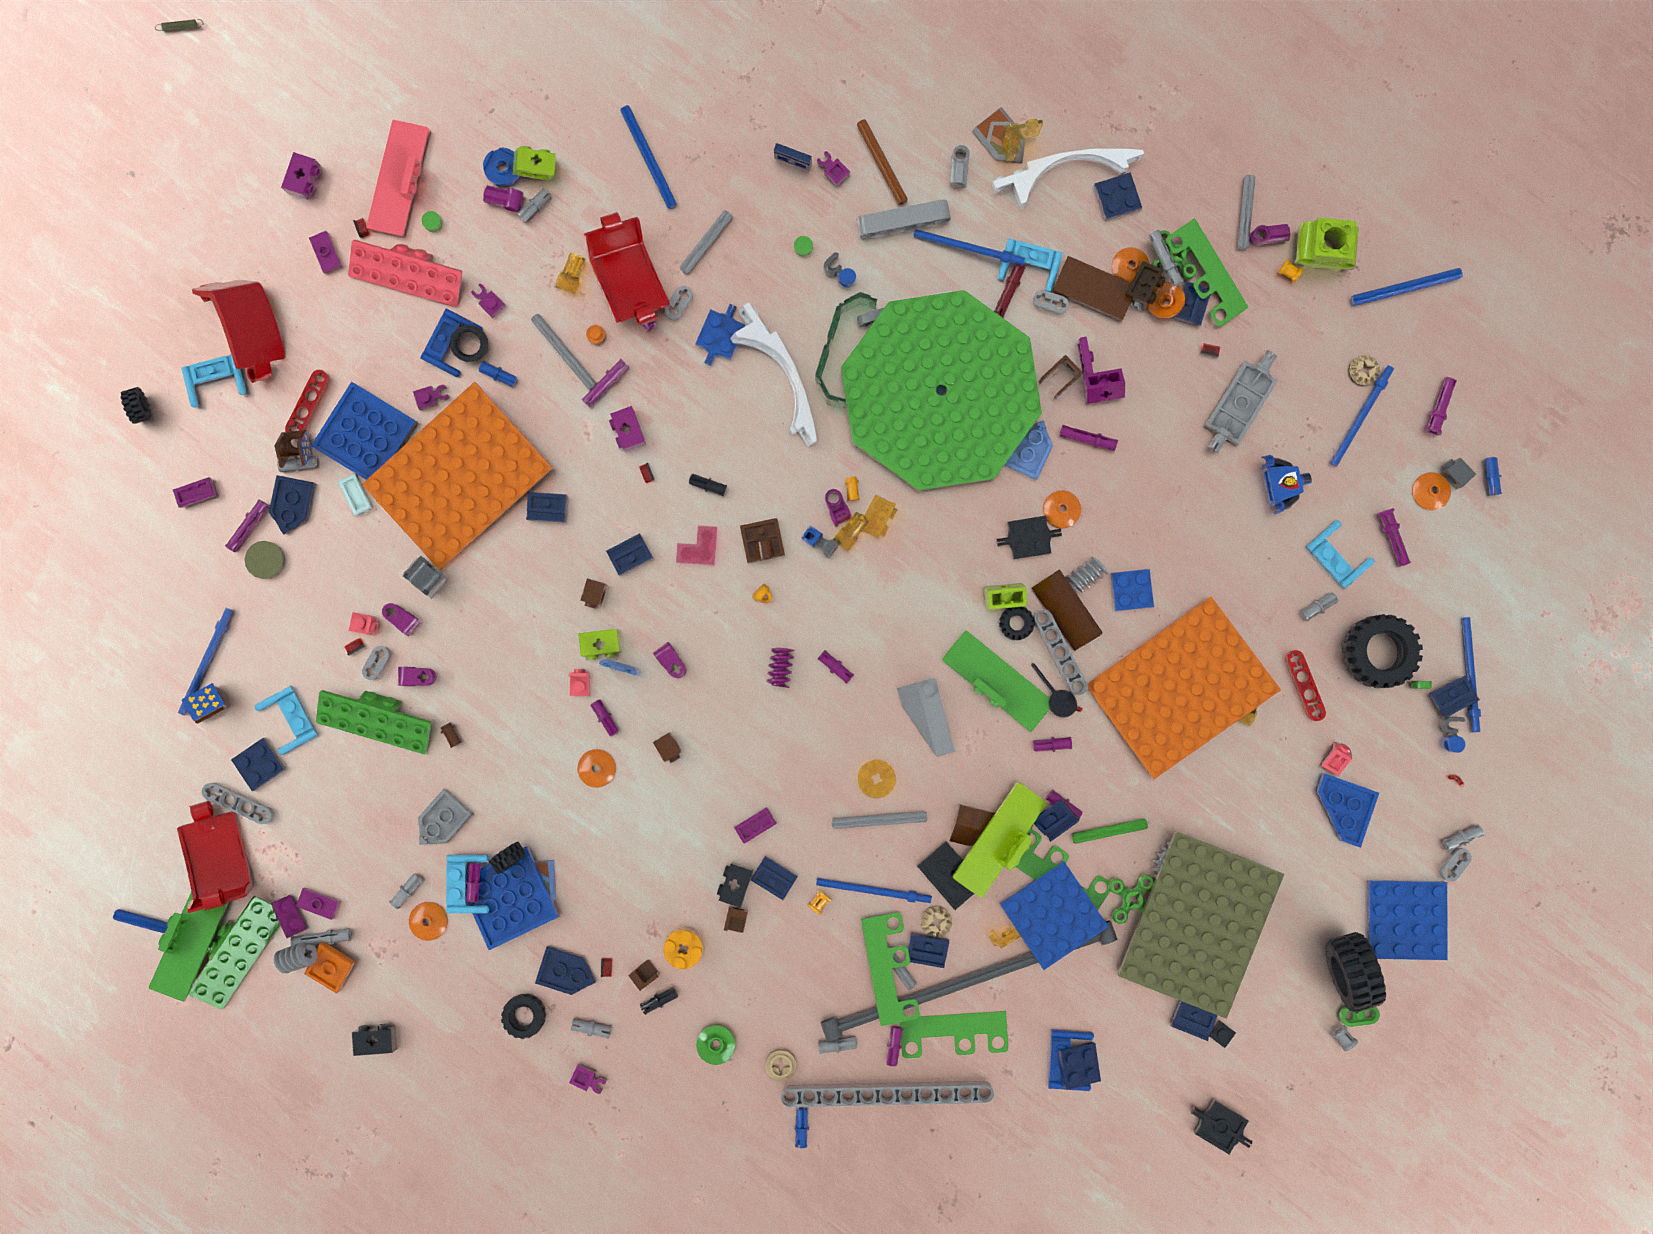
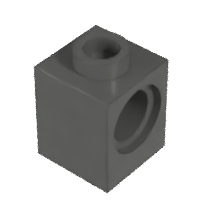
(1457, 473)

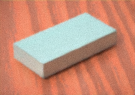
(355, 494)

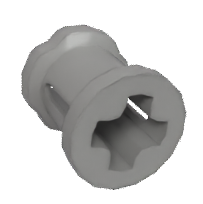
(1344, 1038)

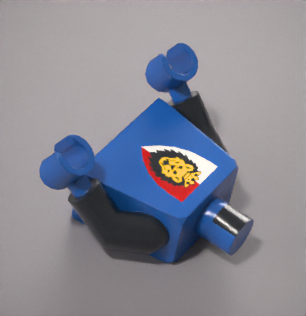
(1283, 482)

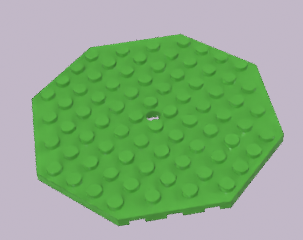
(950, 344)

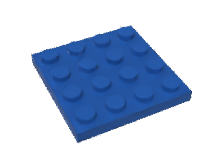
(363, 432)
(515, 901)
(1054, 915)
(1408, 919)

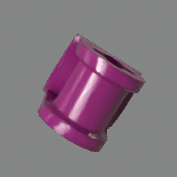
(838, 508)
(402, 620)
(668, 658)
(414, 676)

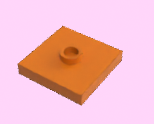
(330, 968)

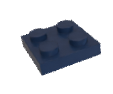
(1118, 196)
(258, 764)
(1079, 1065)

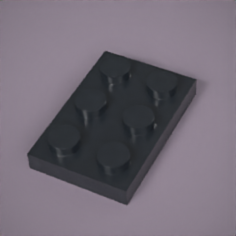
(939, 870)

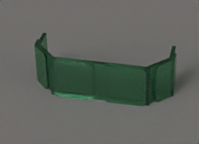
(850, 303)

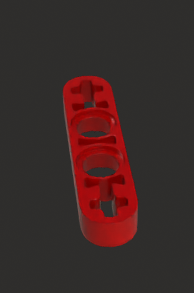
(303, 402)
(1301, 687)

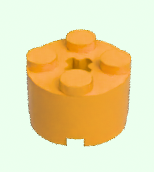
(682, 959)

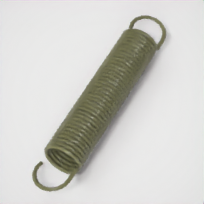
(177, 25)

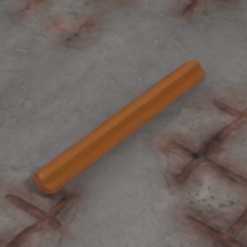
(882, 162)

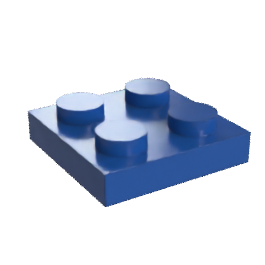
(1132, 590)

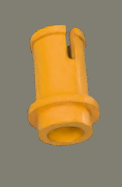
(852, 488)

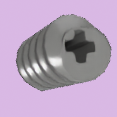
(1086, 574)
(295, 957)

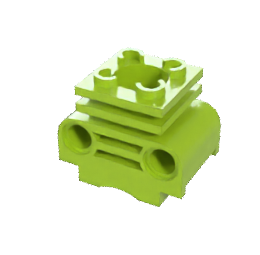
(1314, 252)

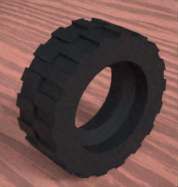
(512, 1026)

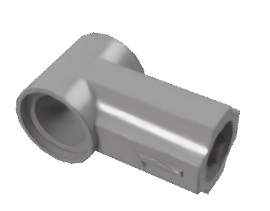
(959, 166)

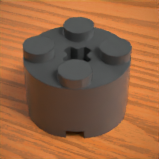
(423, 577)

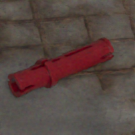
(1013, 282)

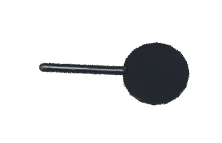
(1061, 702)

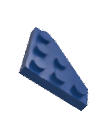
(1347, 807)

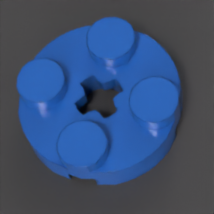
(493, 173)

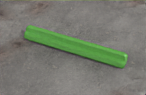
(1109, 831)

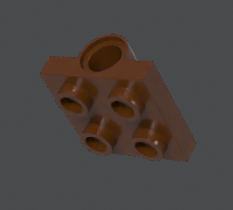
(762, 540)

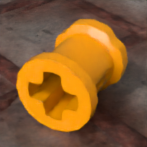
(1290, 271)
(822, 898)

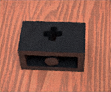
(742, 875)
(365, 1045)

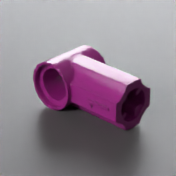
(508, 199)
(1270, 234)

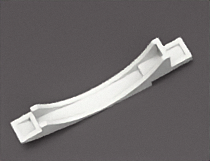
(1022, 181)
(757, 336)

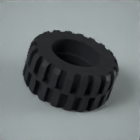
(1407, 651)
(1355, 972)

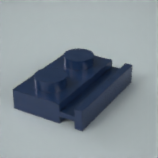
(792, 157)
(1194, 306)
(546, 507)
(629, 554)
(1454, 696)
(1056, 819)
(774, 878)
(928, 950)
(1193, 1020)

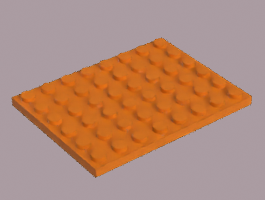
(457, 475)
(1182, 687)

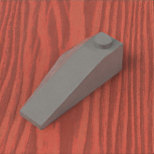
(926, 711)

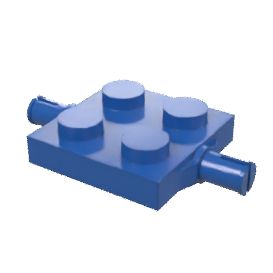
(717, 333)

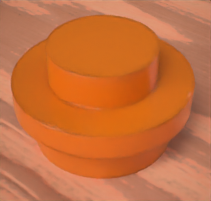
(595, 334)

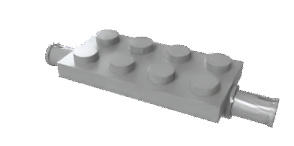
(1241, 402)

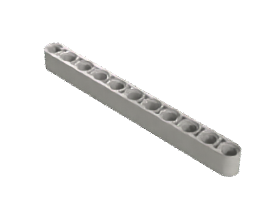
(895, 1099)

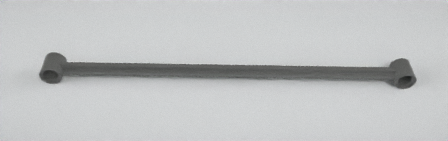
(833, 1027)

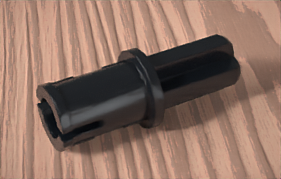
(707, 484)
(659, 1000)

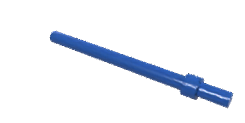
(1005, 256)
(1380, 385)
(221, 626)
(1474, 712)
(910, 896)

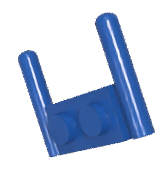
(441, 338)
(1060, 1040)

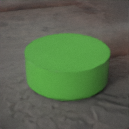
(431, 221)
(803, 246)
(1421, 684)

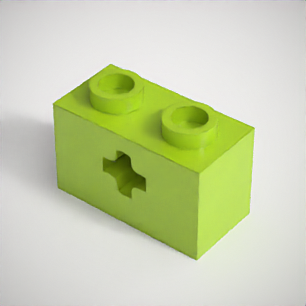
(525, 167)
(1005, 596)
(588, 640)

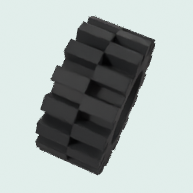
(135, 405)
(1017, 634)
(507, 857)

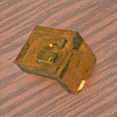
(1007, 937)

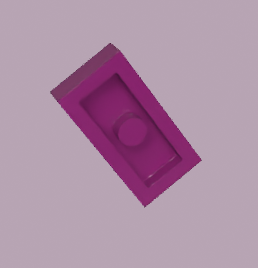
(288, 916)

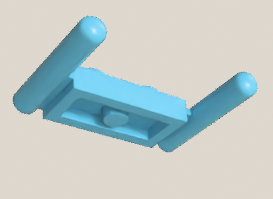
(1034, 256)
(210, 371)
(1333, 561)
(295, 716)
(456, 884)

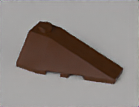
(970, 824)

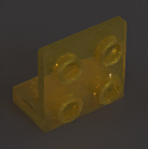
(1015, 133)

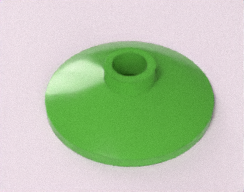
(710, 1053)

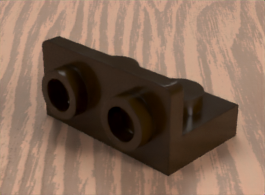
(1145, 284)

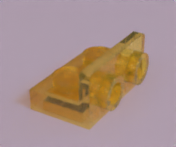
(878, 515)

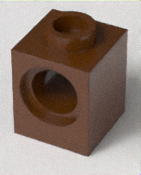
(593, 593)
(668, 748)

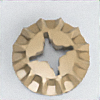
(1361, 377)
(940, 913)
(774, 1072)

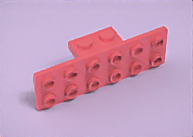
(398, 178)
(405, 271)

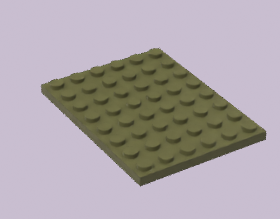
(1200, 924)

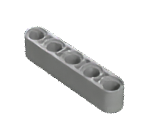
(903, 218)
(1066, 659)

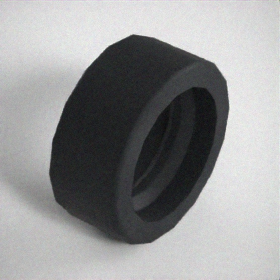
(454, 343)

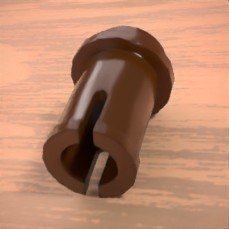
(450, 734)

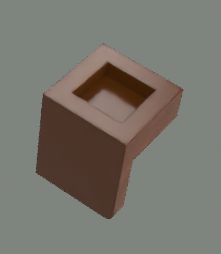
(735, 919)
(644, 974)

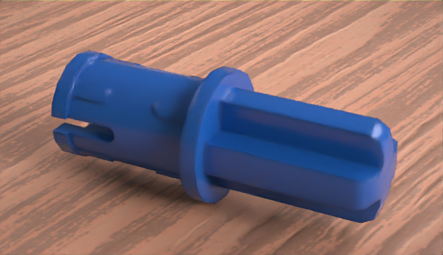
(497, 373)
(1493, 475)
(801, 1127)

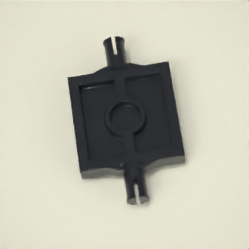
(1029, 537)
(1221, 1127)

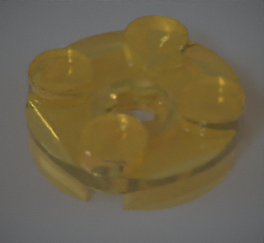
(882, 788)

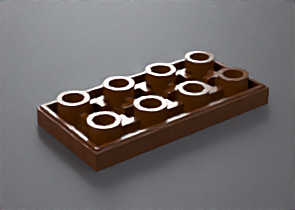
(1093, 288)
(1067, 610)

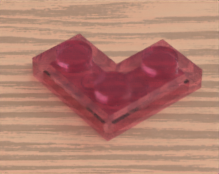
(703, 551)

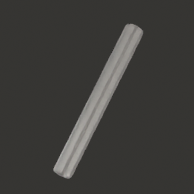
(563, 351)
(876, 820)

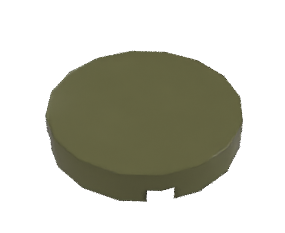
(264, 559)

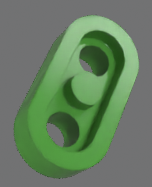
(1359, 1018)

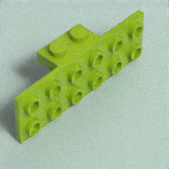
(1001, 841)

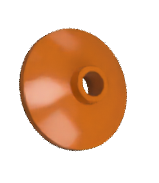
(1121, 261)
(1168, 293)
(1422, 491)
(1052, 505)
(606, 768)
(436, 916)

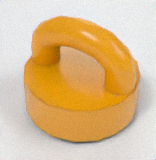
(760, 592)

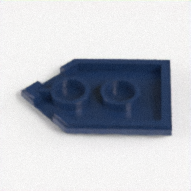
(290, 502)
(564, 972)

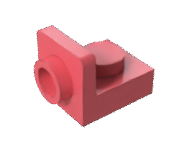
(363, 623)
(579, 683)
(1338, 758)

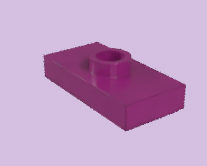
(325, 252)
(1085, 355)
(194, 492)
(755, 825)
(317, 903)

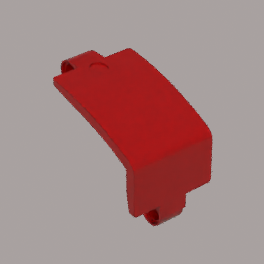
(625, 270)
(246, 324)
(214, 858)

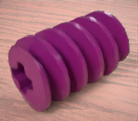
(780, 667)

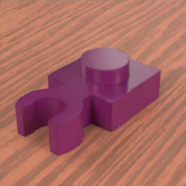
(834, 170)
(489, 302)
(428, 397)
(584, 1077)

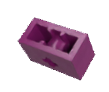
(301, 166)
(1104, 386)
(628, 418)

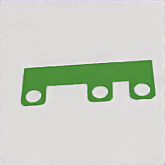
(1215, 275)
(1037, 867)
(881, 967)
(957, 1025)

